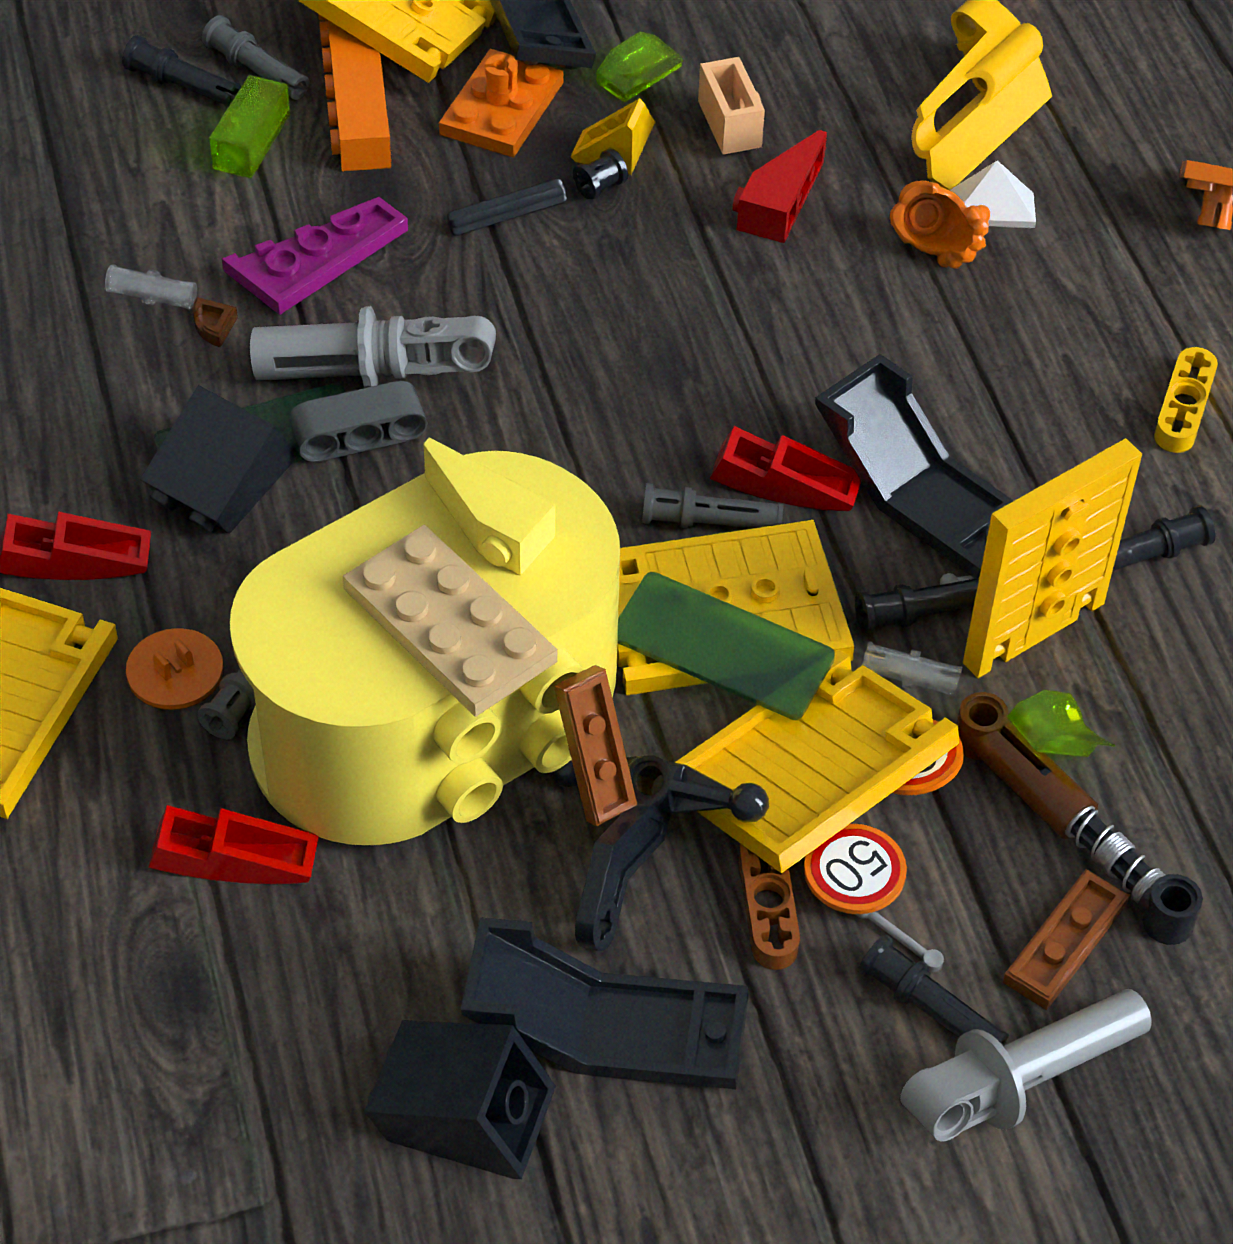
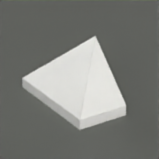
(1005, 196)

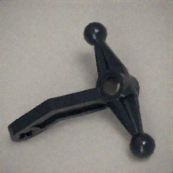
(643, 829)

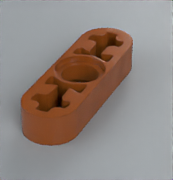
(760, 917)

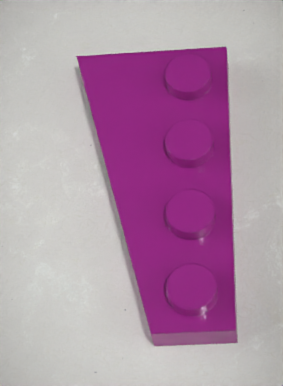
(316, 254)

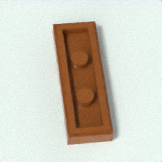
(595, 745)
(1065, 939)

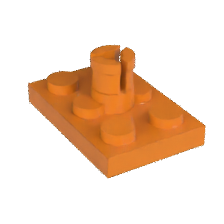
(501, 103)
(1218, 192)

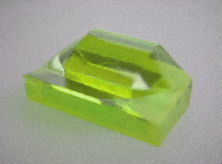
(637, 65)
(1055, 724)

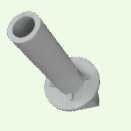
(991, 1078)

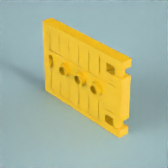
(411, 32)
(1050, 556)
(755, 569)
(40, 682)
(825, 768)

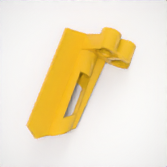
(1012, 83)

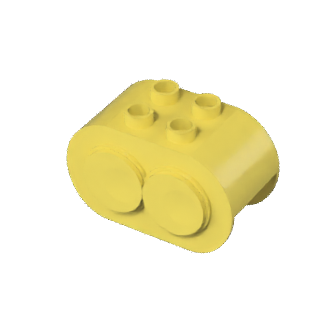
(353, 727)

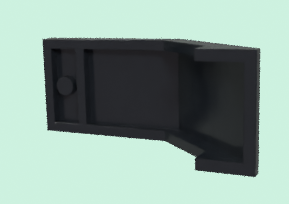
(545, 32)
(908, 465)
(604, 1020)

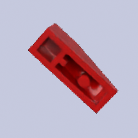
(779, 189)

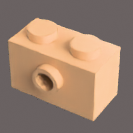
(731, 105)

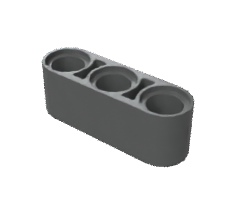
(357, 421)

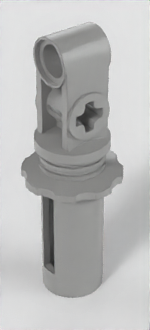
(371, 348)

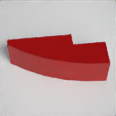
(785, 472)
(72, 548)
(232, 848)

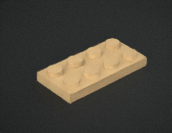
(450, 620)

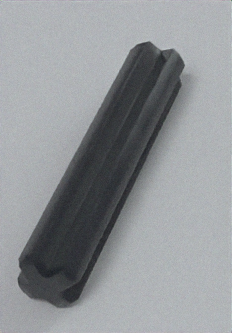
(506, 207)

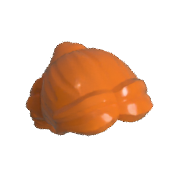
(940, 223)

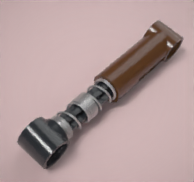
(1073, 813)

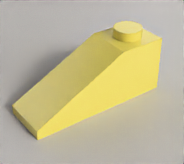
(495, 513)

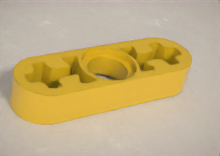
(1190, 414)

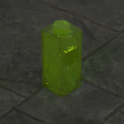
(249, 126)

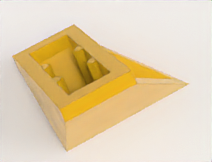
(622, 131)

